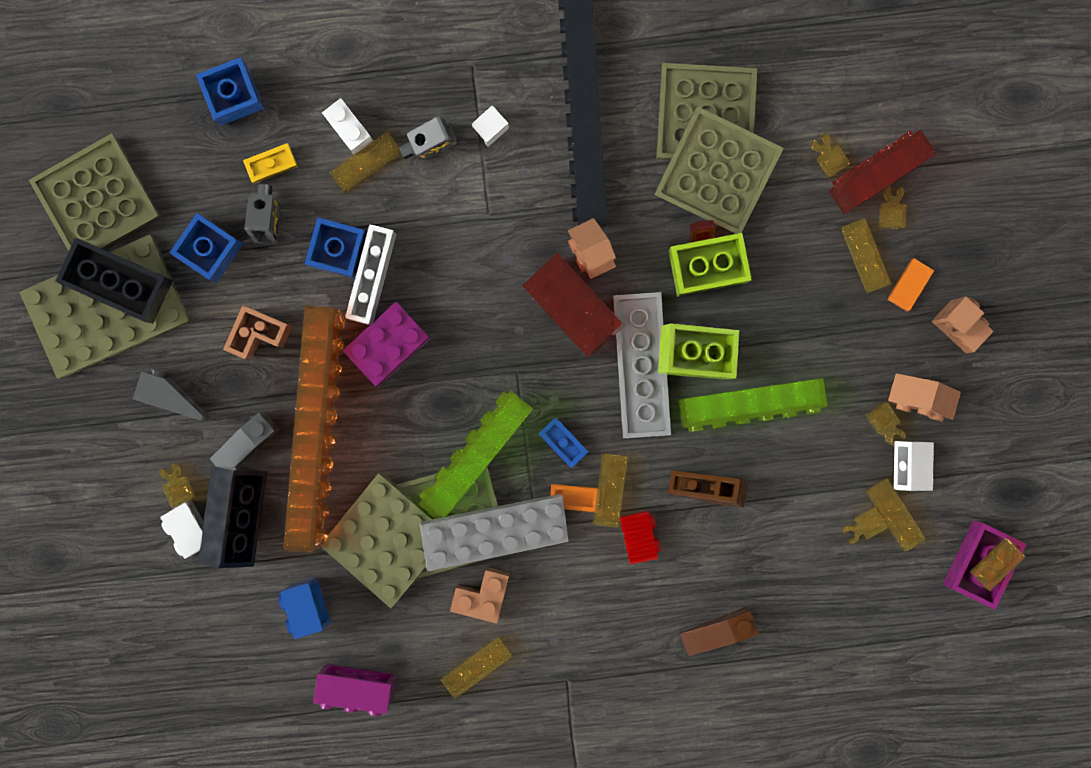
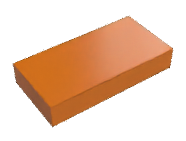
(910, 284)
(576, 497)

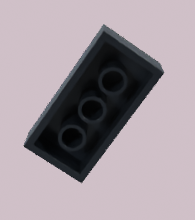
(114, 280)
(232, 517)

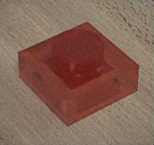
(702, 231)

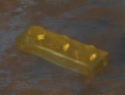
(365, 162)
(865, 255)
(610, 490)
(895, 514)
(476, 667)

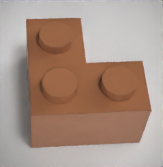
(591, 248)
(964, 323)
(251, 329)
(926, 396)
(482, 603)

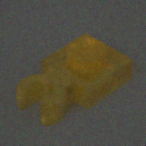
(831, 159)
(893, 213)
(885, 421)
(178, 489)
(868, 523)

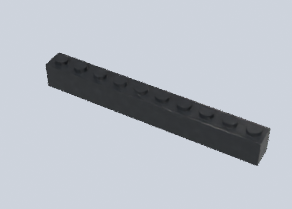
(584, 111)

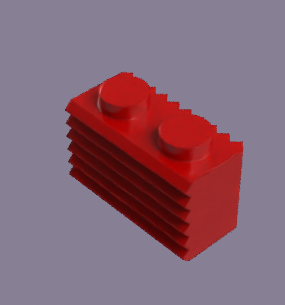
(639, 536)

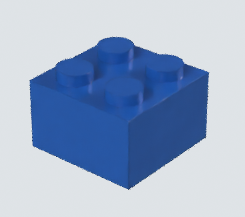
(230, 91)
(206, 248)
(336, 248)
(304, 608)

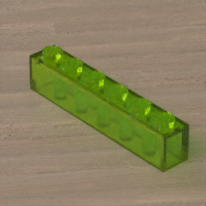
(752, 403)
(475, 456)

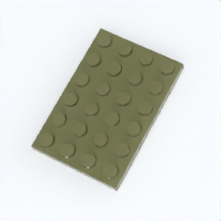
(85, 331)

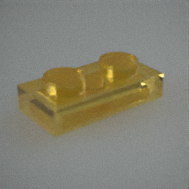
(997, 564)

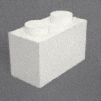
(347, 126)
(913, 466)
(185, 528)

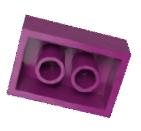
(386, 344)
(975, 547)
(354, 689)

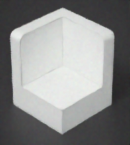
(490, 125)

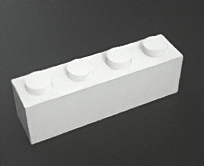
(371, 275)

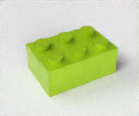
(709, 264)
(698, 351)

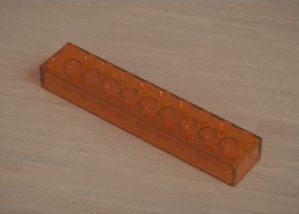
(314, 429)

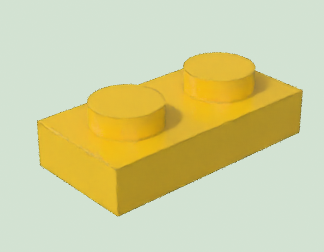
(270, 163)

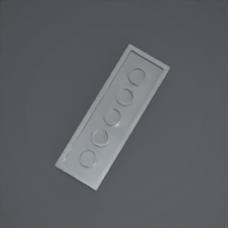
(641, 388)
(493, 532)

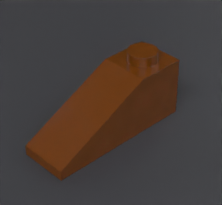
(708, 488)
(720, 632)

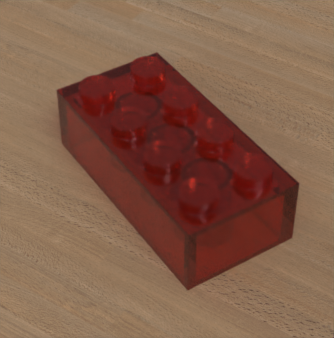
(884, 169)
(573, 305)

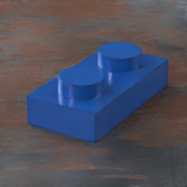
(563, 442)

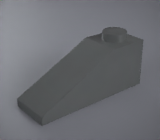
(166, 394)
(245, 441)

